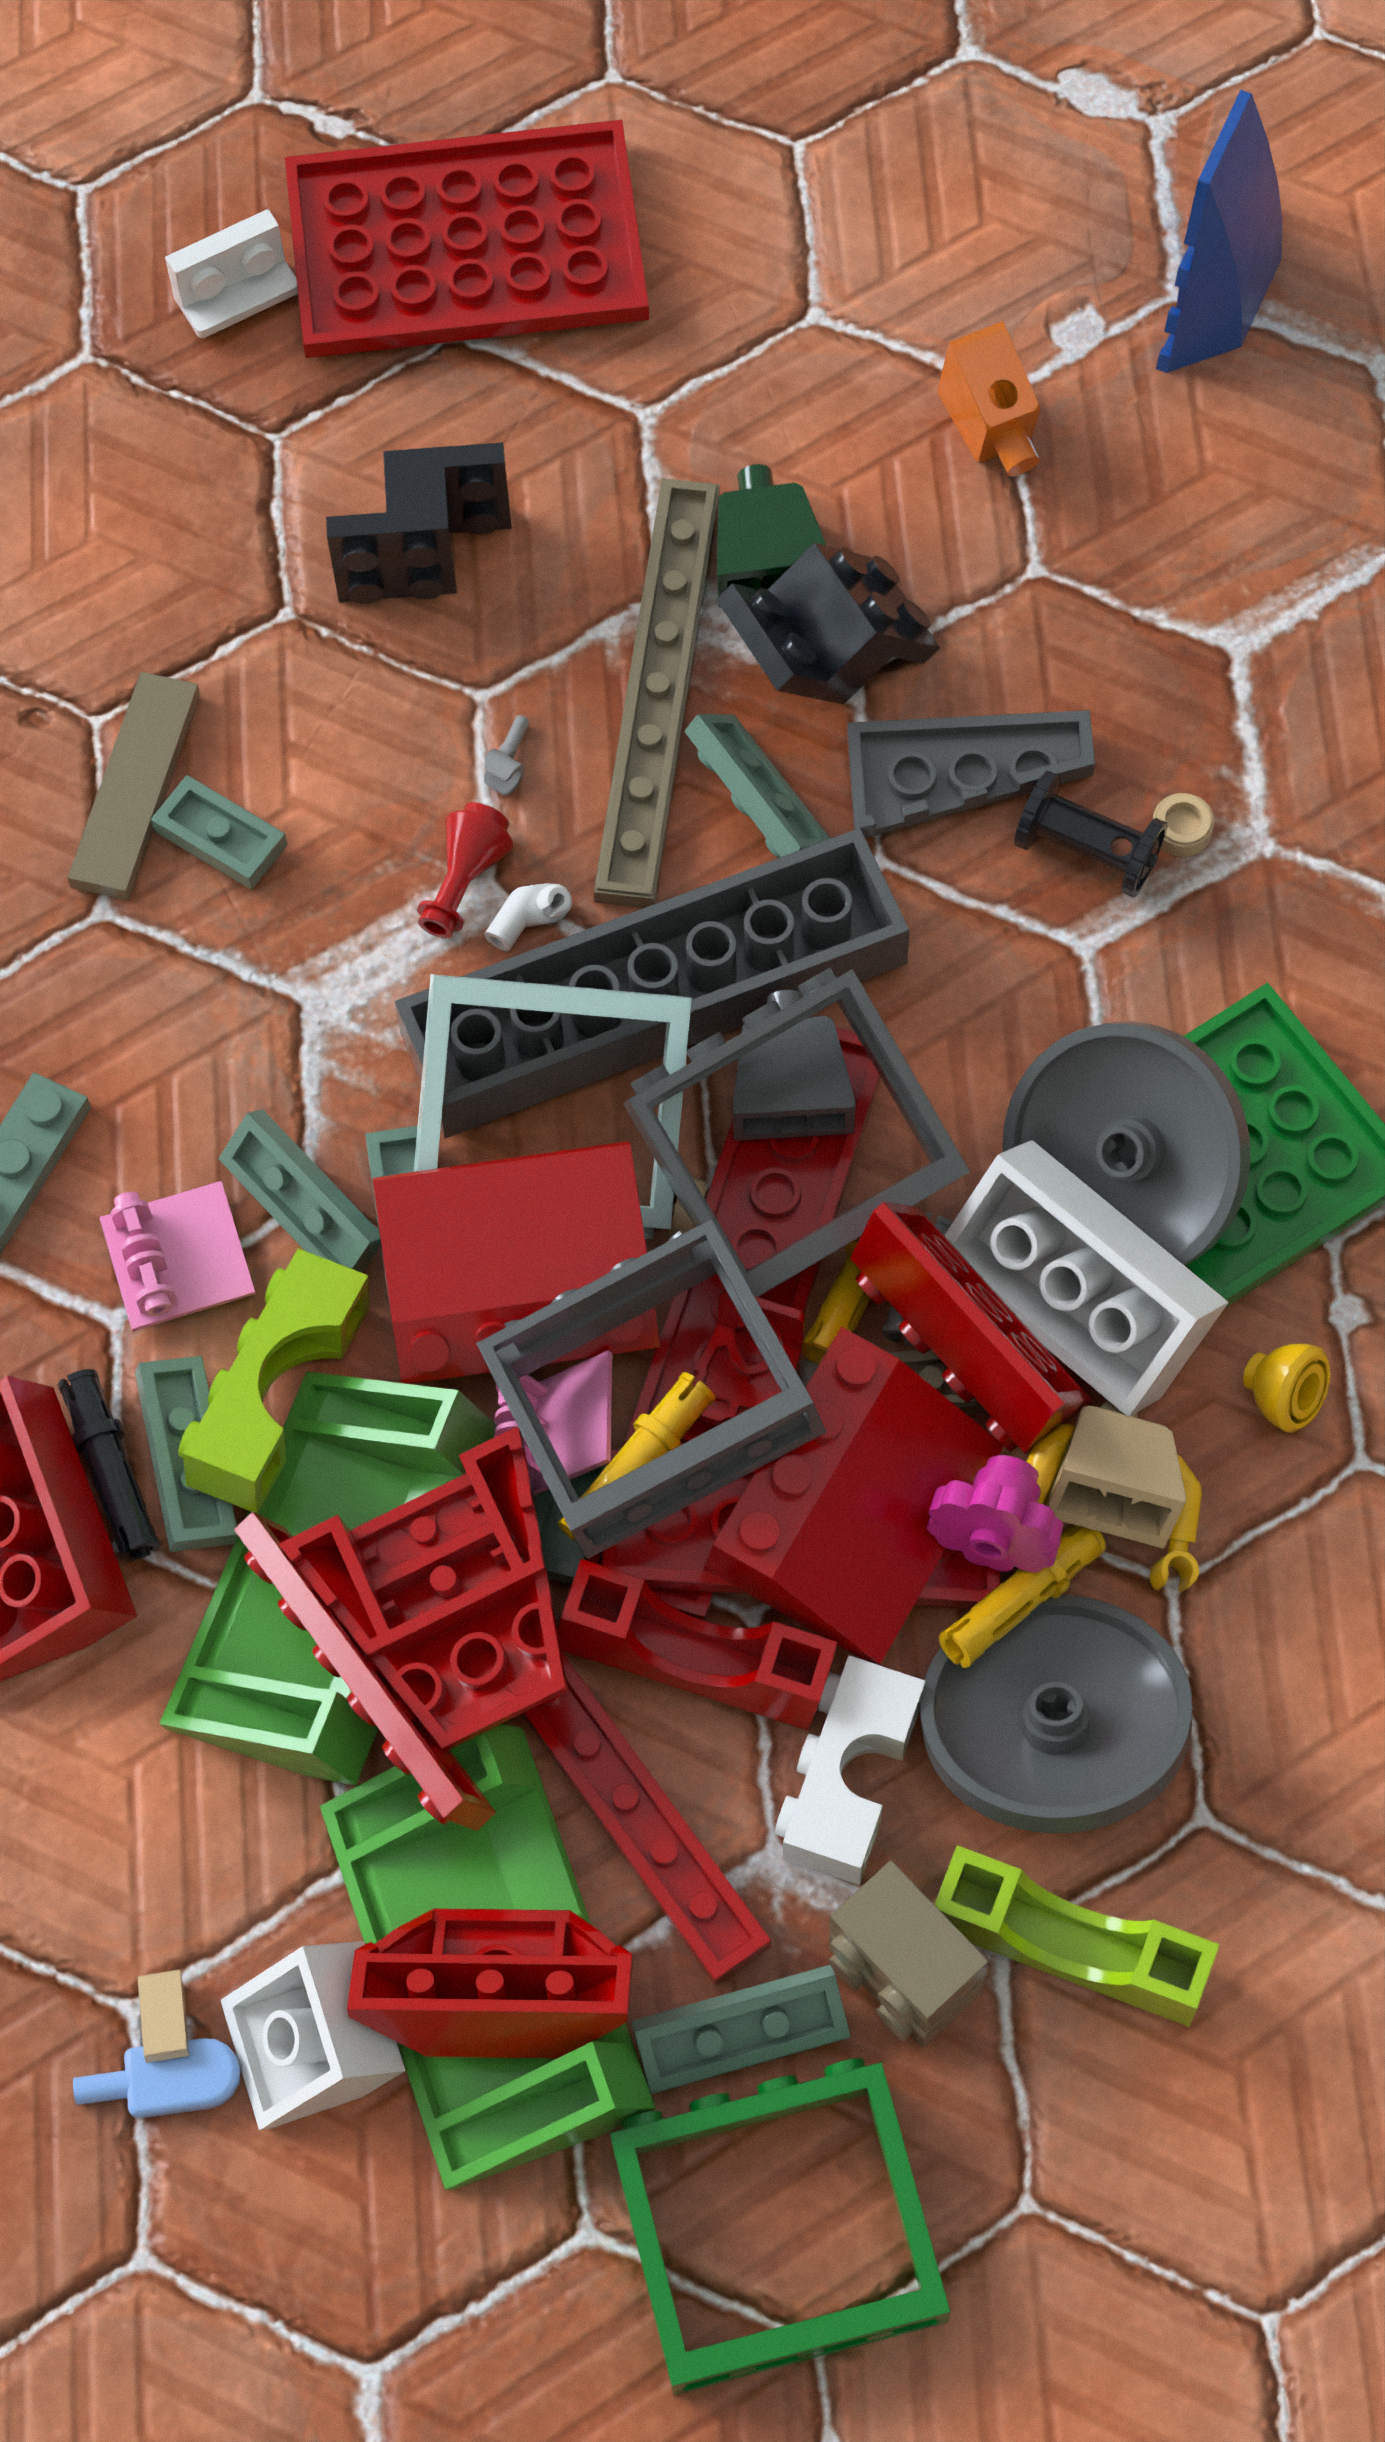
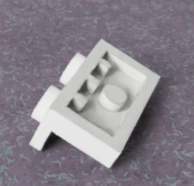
(231, 274)

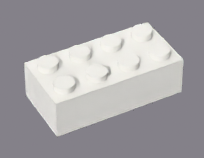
(1084, 1277)

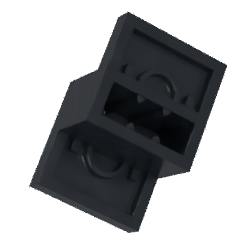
(413, 543)
(829, 623)

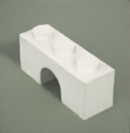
(867, 1713)

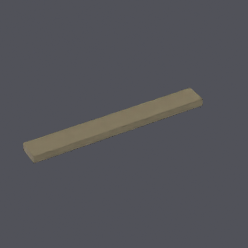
(657, 694)

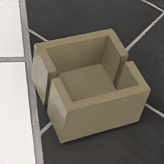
(905, 1956)

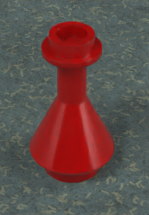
(474, 843)

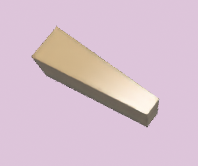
(163, 2016)

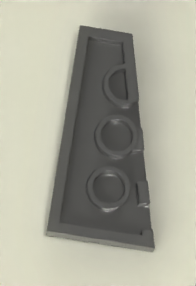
(954, 764)

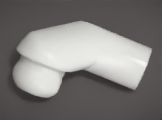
(527, 908)

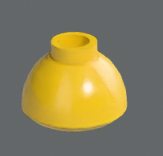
(1289, 1384)

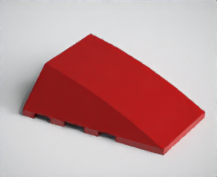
(449, 1594)

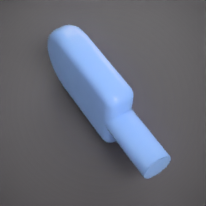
(167, 2086)

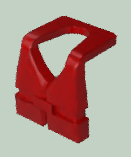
(728, 1375)

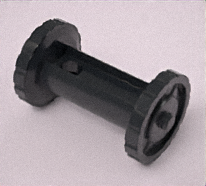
(1089, 833)

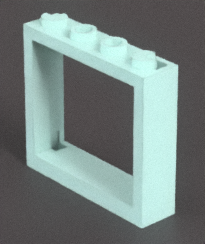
(559, 999)

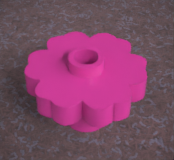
(997, 1518)

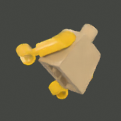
(1124, 1482)

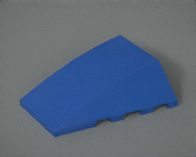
(1231, 243)

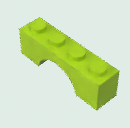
(306, 1317)
(1118, 1957)

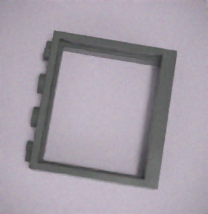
(763, 1025)
(693, 1467)

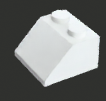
(298, 2040)

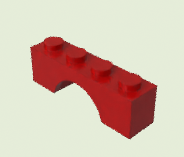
(756, 1669)

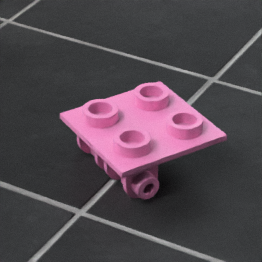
(175, 1254)
(574, 1414)

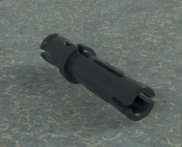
(103, 1450)

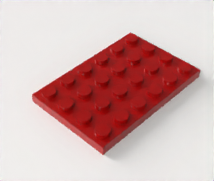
(465, 239)

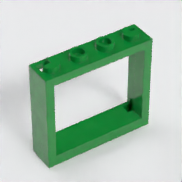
(809, 2337)

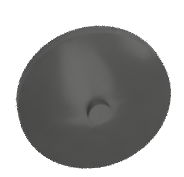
(1142, 1127)
(1060, 1719)

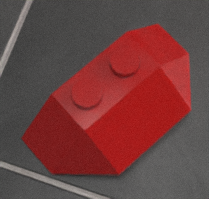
(492, 1983)

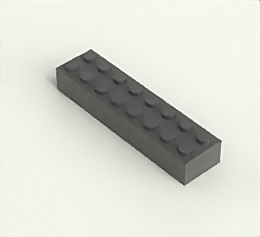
(712, 944)

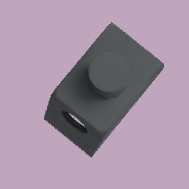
(794, 1082)

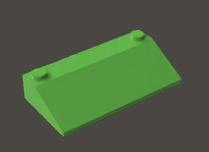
(252, 1672)
(405, 1863)

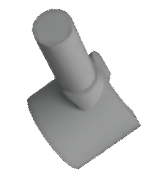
(502, 770)

